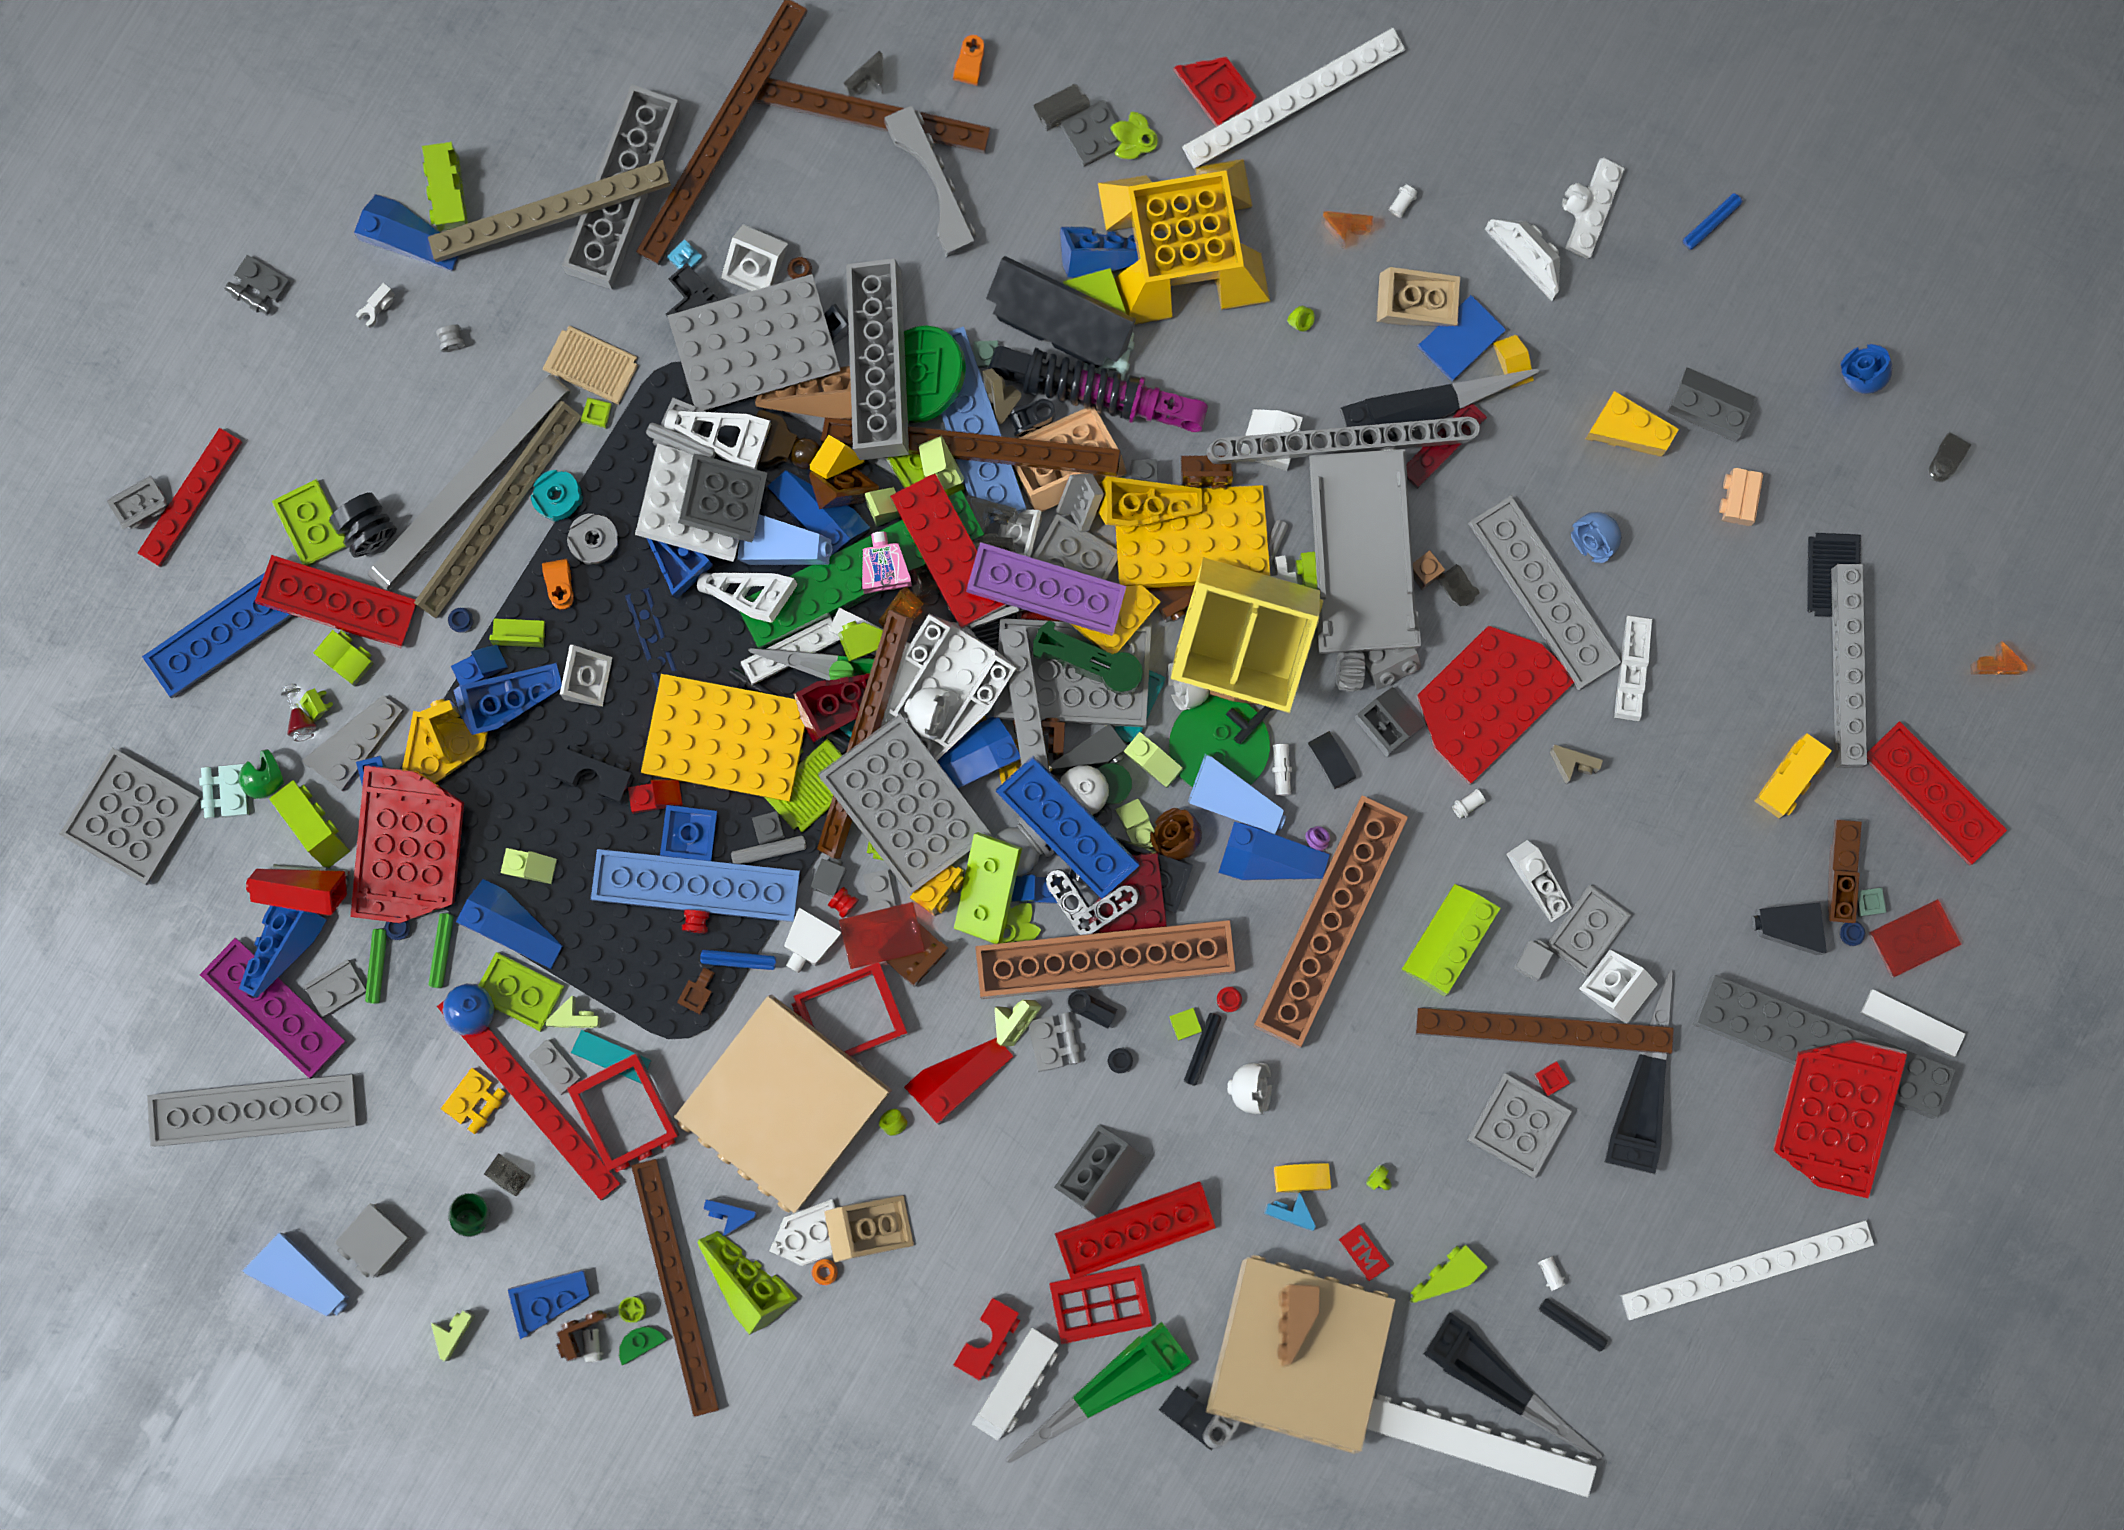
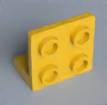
(935, 893)

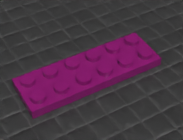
(276, 1013)

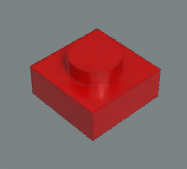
(1551, 1078)

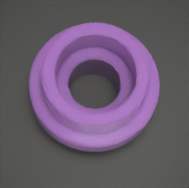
(1318, 838)

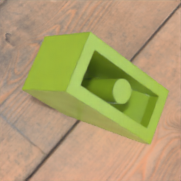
(859, 639)

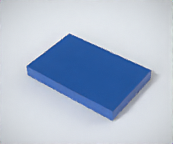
(1459, 346)

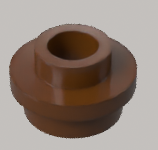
(797, 262)

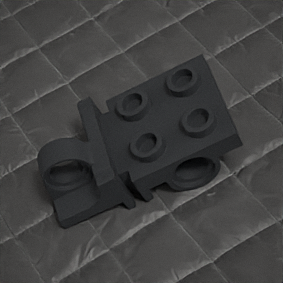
(691, 288)

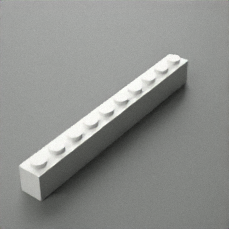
(1481, 1446)

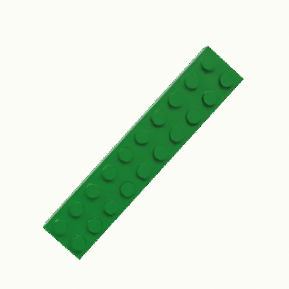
(839, 585)

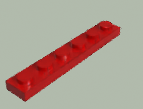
(189, 497)

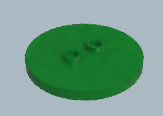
(933, 372)
(1212, 733)

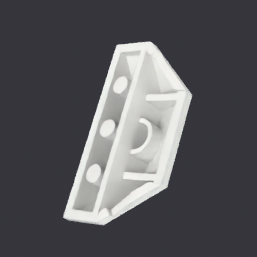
(1529, 251)

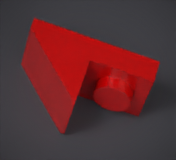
(655, 795)

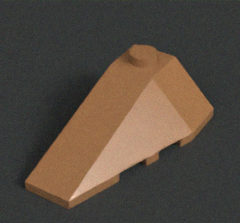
(819, 397)

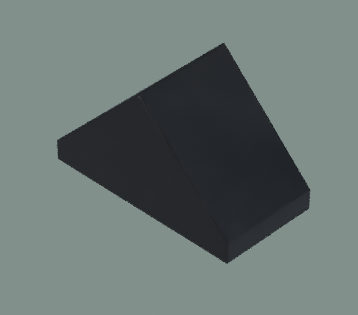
(836, 323)

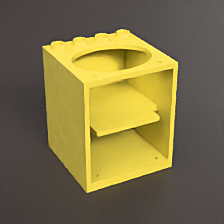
(1246, 634)

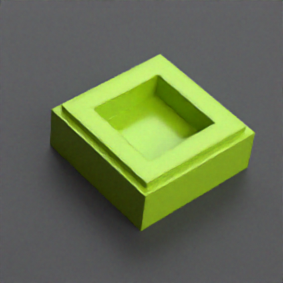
(596, 413)
(1185, 1024)

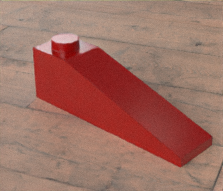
(952, 1081)

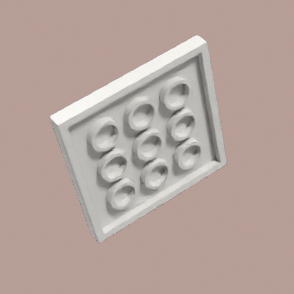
(663, 505)

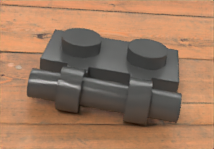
(260, 278)

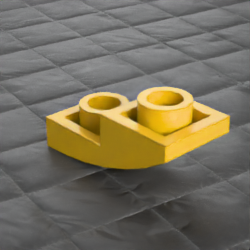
(1302, 1178)

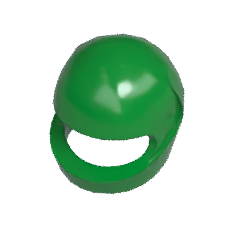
(261, 782)

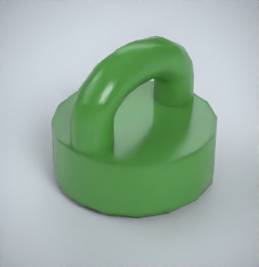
(841, 669)

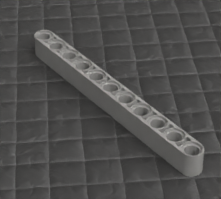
(1354, 436)
(468, 483)

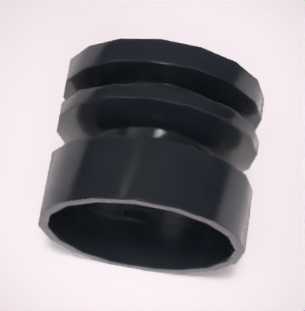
(362, 524)

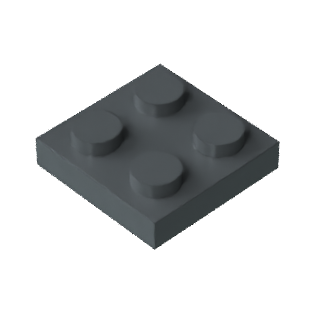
(1091, 133)

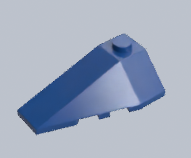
(399, 230)
(497, 700)
(503, 920)
(283, 940)

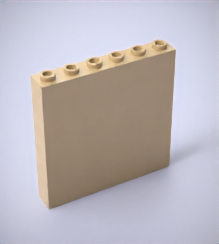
(782, 1104)
(1332, 1378)

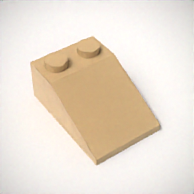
(1417, 298)
(868, 1228)

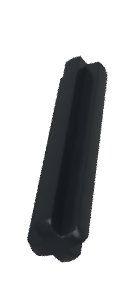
(1202, 1049)
(1573, 1325)

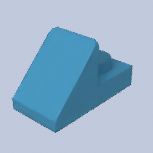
(1299, 1216)

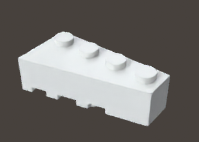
(1015, 1384)

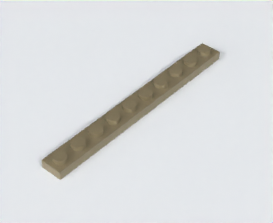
(549, 211)
(497, 509)

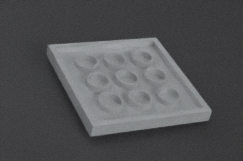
(129, 816)

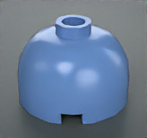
(1597, 535)

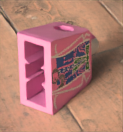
(883, 566)

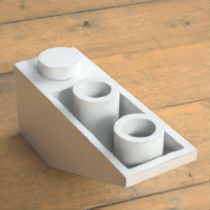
(1539, 880)

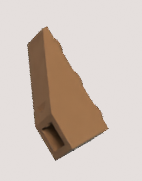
(1299, 1312)

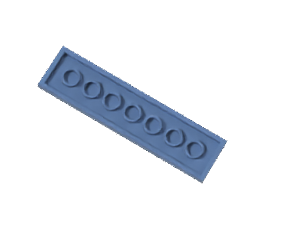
(974, 414)
(695, 885)

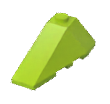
(749, 1291)

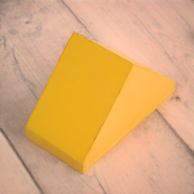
(1513, 357)
(834, 458)

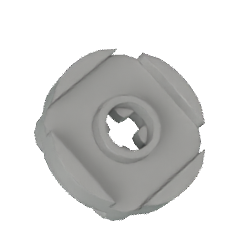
(591, 553)

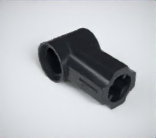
(1093, 1010)

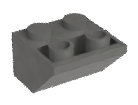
(1389, 721)

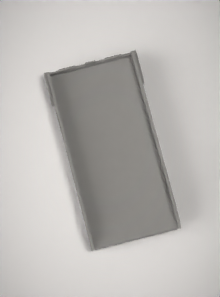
(1363, 552)

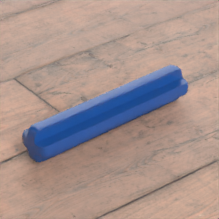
(1712, 221)
(738, 959)

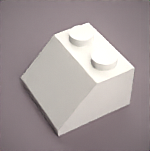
(753, 259)
(1268, 423)
(1618, 986)

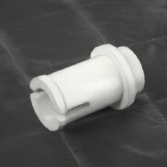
(1403, 200)
(1468, 804)
(1551, 1273)
(591, 1348)

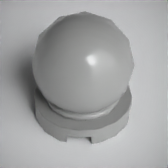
(1029, 841)

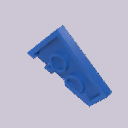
(545, 1299)

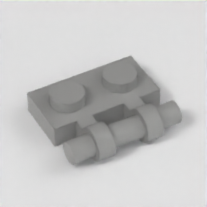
(1046, 1044)

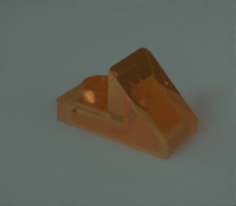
(1339, 223)
(905, 603)
(2005, 664)

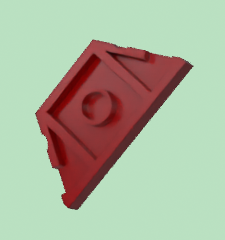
(1217, 88)

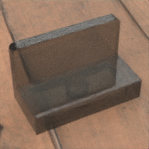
(1061, 106)

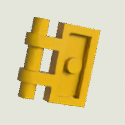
(467, 1096)

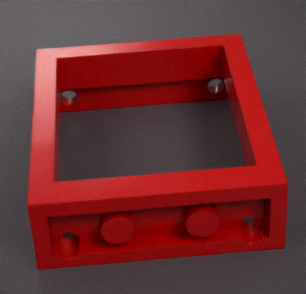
(875, 969)
(644, 1150)

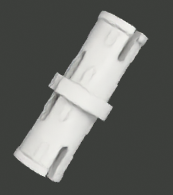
(1282, 770)

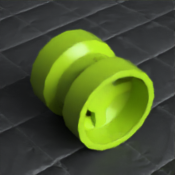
(629, 1311)

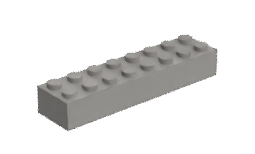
(636, 141)
(877, 359)

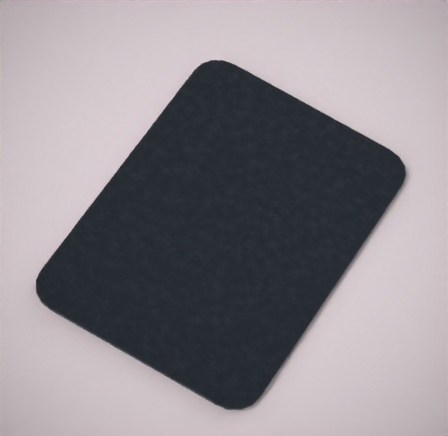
(618, 952)

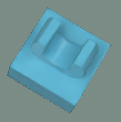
(684, 254)

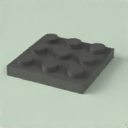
(722, 498)

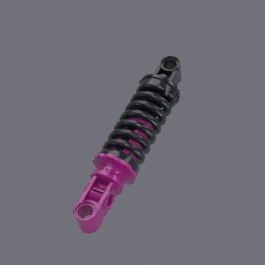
(1093, 388)

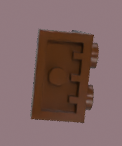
(1201, 472)
(1056, 733)
(917, 966)

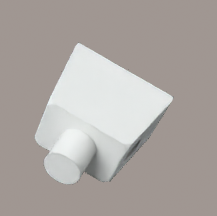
(809, 940)

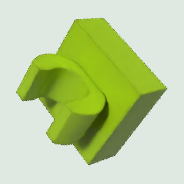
(313, 705)

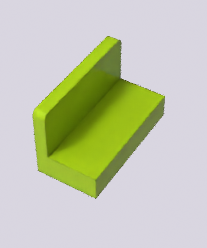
(518, 633)

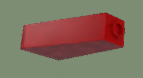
(298, 889)

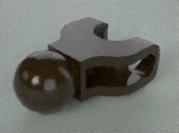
(784, 445)

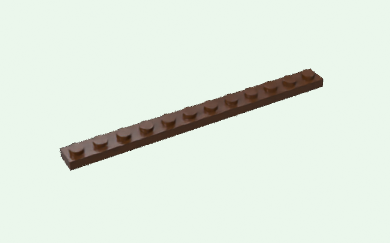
(722, 131)
(1000, 449)

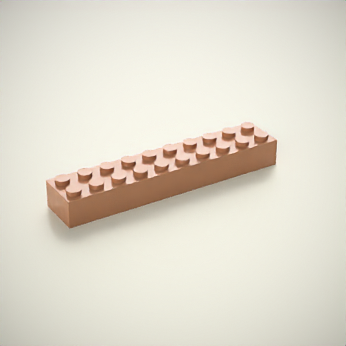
(1330, 922)
(1105, 959)

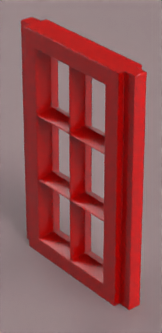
(1103, 1328)

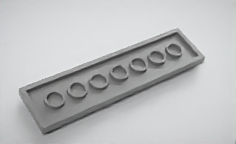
(1544, 592)
(252, 1110)

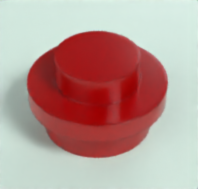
(1229, 999)

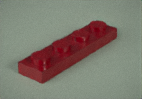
(1432, 457)

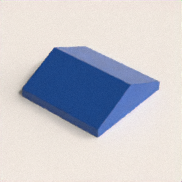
(688, 833)

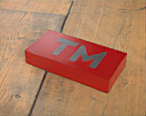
(1363, 1252)

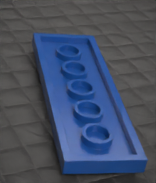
(212, 639)
(1067, 827)

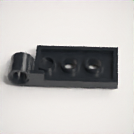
(1175, 870)

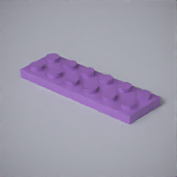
(1046, 589)

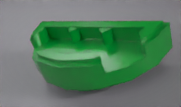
(638, 1342)

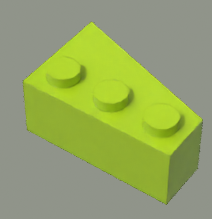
(445, 186)

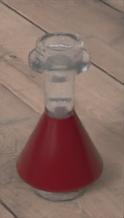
(300, 724)

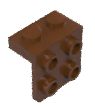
(1173, 600)
(568, 1346)

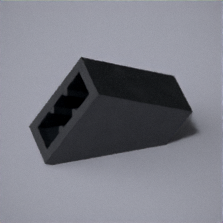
(1793, 926)

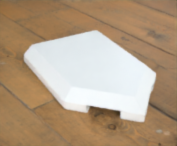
(804, 1235)

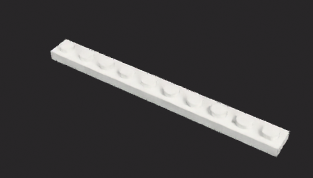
(1293, 98)
(1747, 1270)

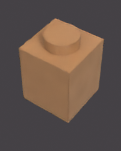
(1427, 570)

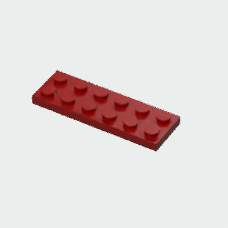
(943, 547)
(336, 601)
(1934, 793)
(1135, 1230)

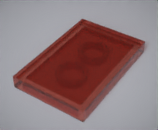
(881, 935)
(1914, 938)

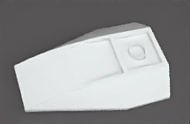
(954, 662)

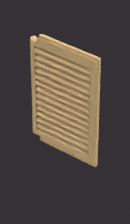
(591, 364)

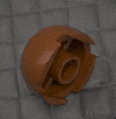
(1176, 834)

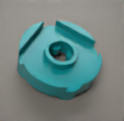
(565, 504)

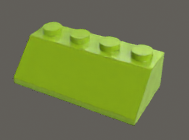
(1450, 939)

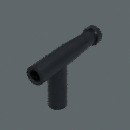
(1247, 727)

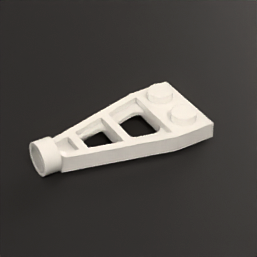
(749, 443)
(767, 605)

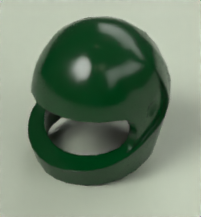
(468, 1215)

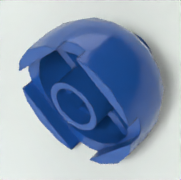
(1867, 369)
(468, 1009)

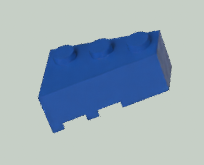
(679, 565)

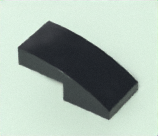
(1331, 760)

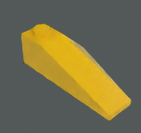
(1145, 502)

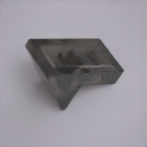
(870, 72)
(986, 510)
(923, 583)

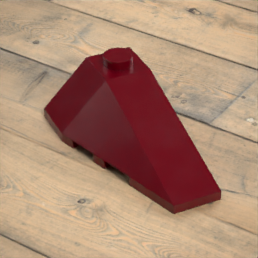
(830, 704)

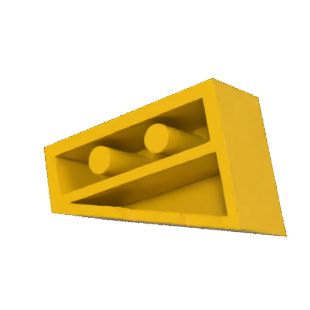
(1632, 427)
(1793, 776)

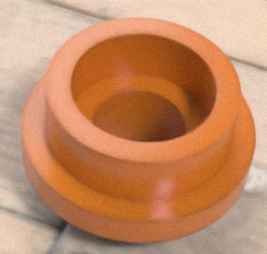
(824, 1280)

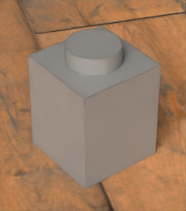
(1533, 959)

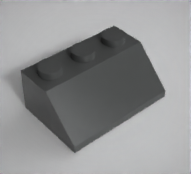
(1711, 404)
(1099, 1172)

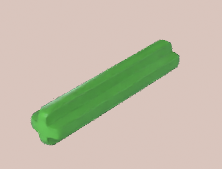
(441, 950)
(376, 965)

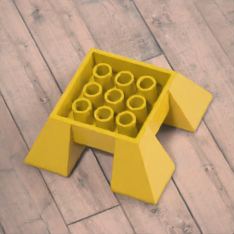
(1220, 255)

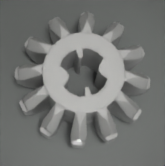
(1350, 671)

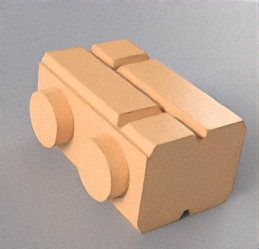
(1741, 497)

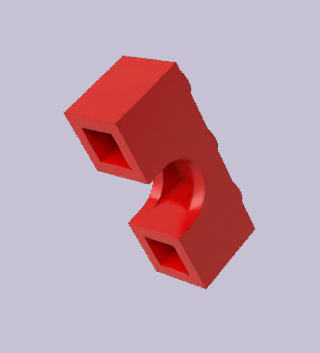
(977, 1361)

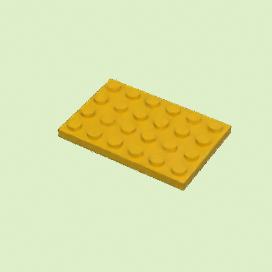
(1172, 550)
(724, 738)

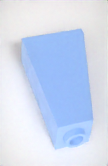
(784, 545)
(1231, 796)
(293, 1273)

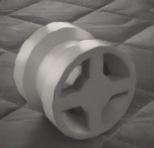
(450, 338)

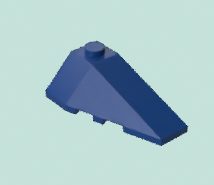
(1093, 252)
(837, 523)
(979, 753)
(1265, 856)

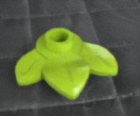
(1131, 134)
(1019, 924)

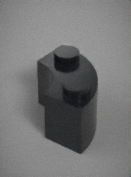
(1189, 1413)

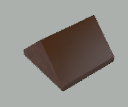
(841, 489)

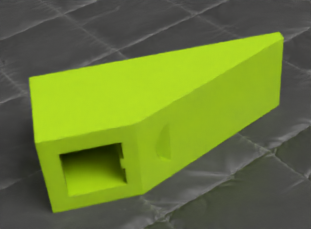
(1456, 1273)

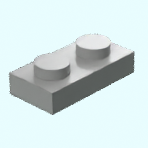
(879, 890)
(554, 1066)

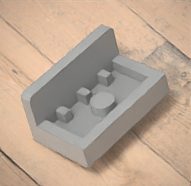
(1081, 500)
(137, 503)
(1391, 665)

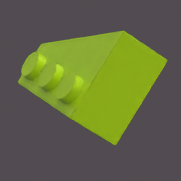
(309, 824)

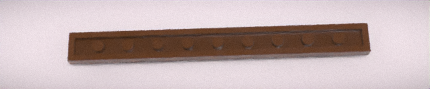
(869, 113)
(869, 719)
(1544, 1031)
(675, 1288)

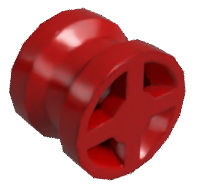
(843, 902)
(695, 921)

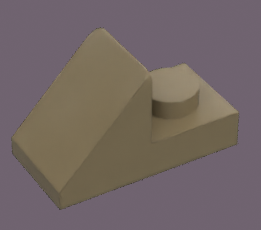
(1001, 397)
(1566, 760)

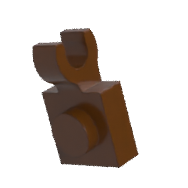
(695, 994)

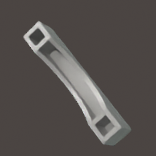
(908, 134)
(1024, 695)

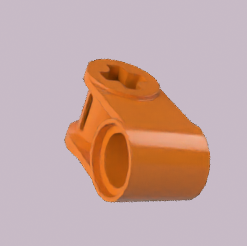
(969, 64)
(558, 579)

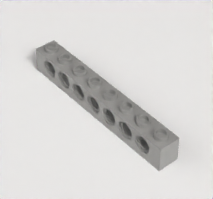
(1848, 666)

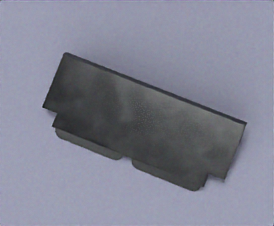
(1059, 314)

